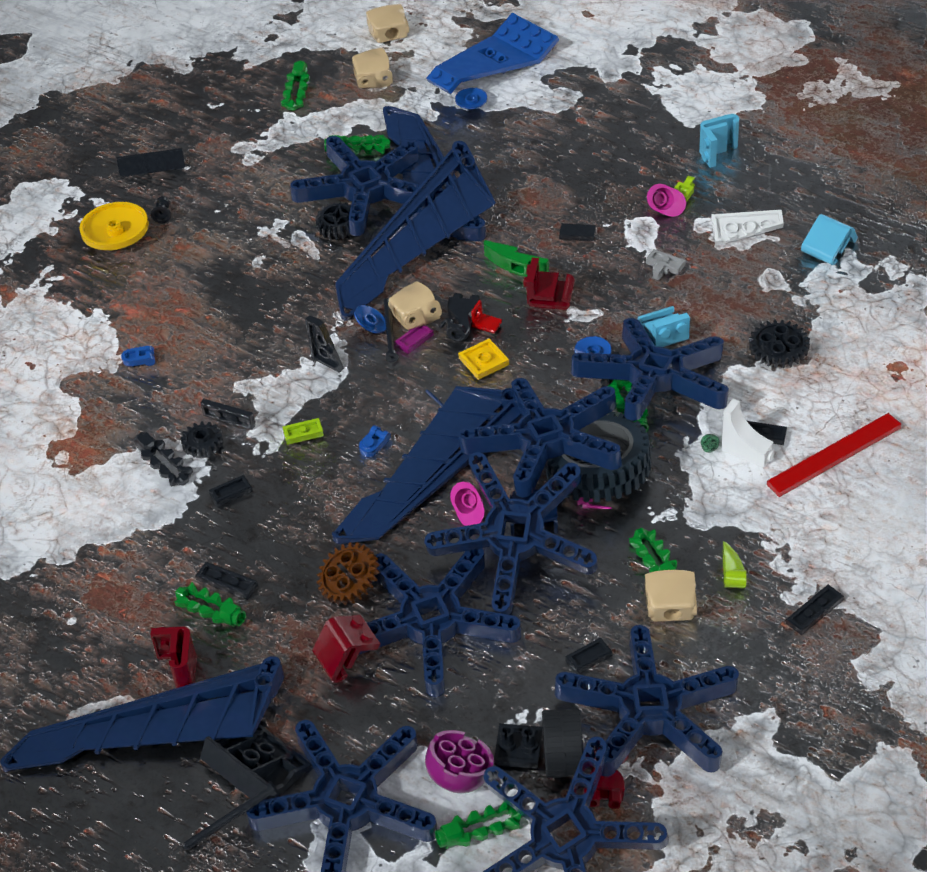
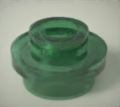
(710, 443)

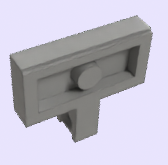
(664, 263)

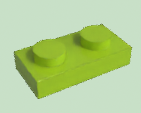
(302, 431)

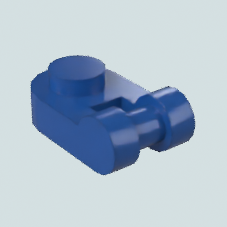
(138, 356)
(369, 445)

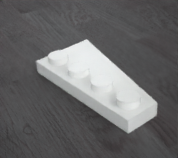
(736, 226)

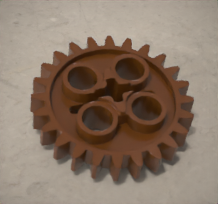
(336, 584)

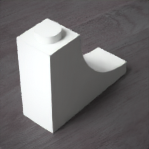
(742, 440)

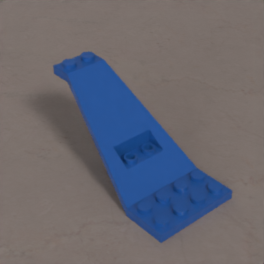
(515, 42)

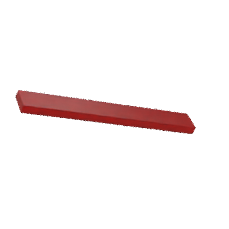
(833, 454)

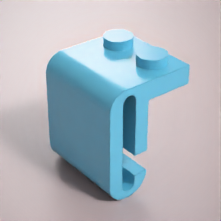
(716, 135)
(827, 239)
(665, 327)

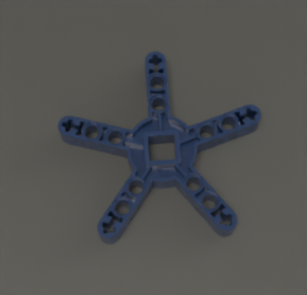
(360, 181)
(656, 369)
(547, 434)
(509, 548)
(439, 629)
(651, 720)
(354, 779)
(555, 813)

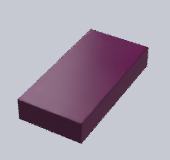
(414, 338)

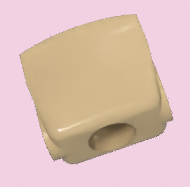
(387, 23)
(371, 68)
(413, 306)
(670, 595)

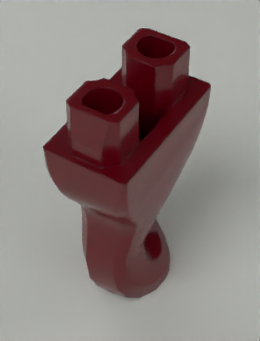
(609, 788)

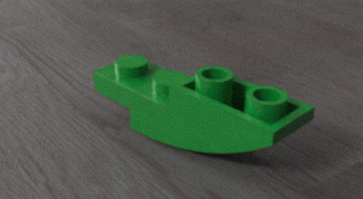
(510, 259)

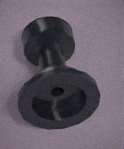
(161, 213)

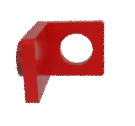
(484, 321)

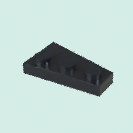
(321, 345)

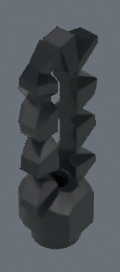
(149, 446)

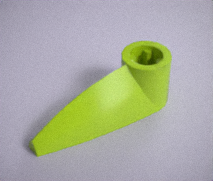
(733, 568)

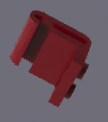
(545, 289)
(341, 643)
(177, 645)

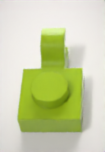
(686, 188)

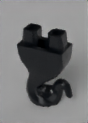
(459, 313)

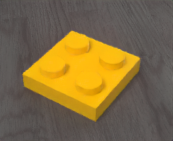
(483, 359)

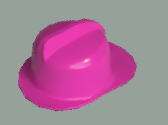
(666, 200)
(467, 503)

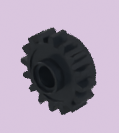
(201, 440)

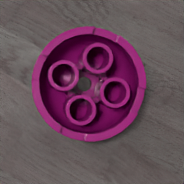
(457, 761)

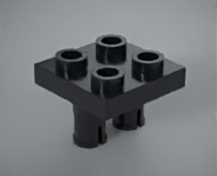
(518, 746)

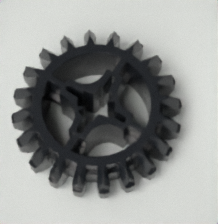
(334, 221)

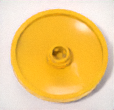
(114, 226)

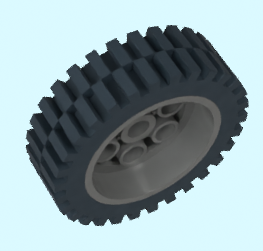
(602, 482)

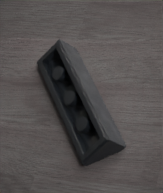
(151, 162)

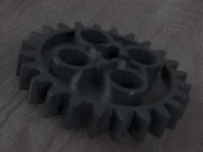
(779, 343)

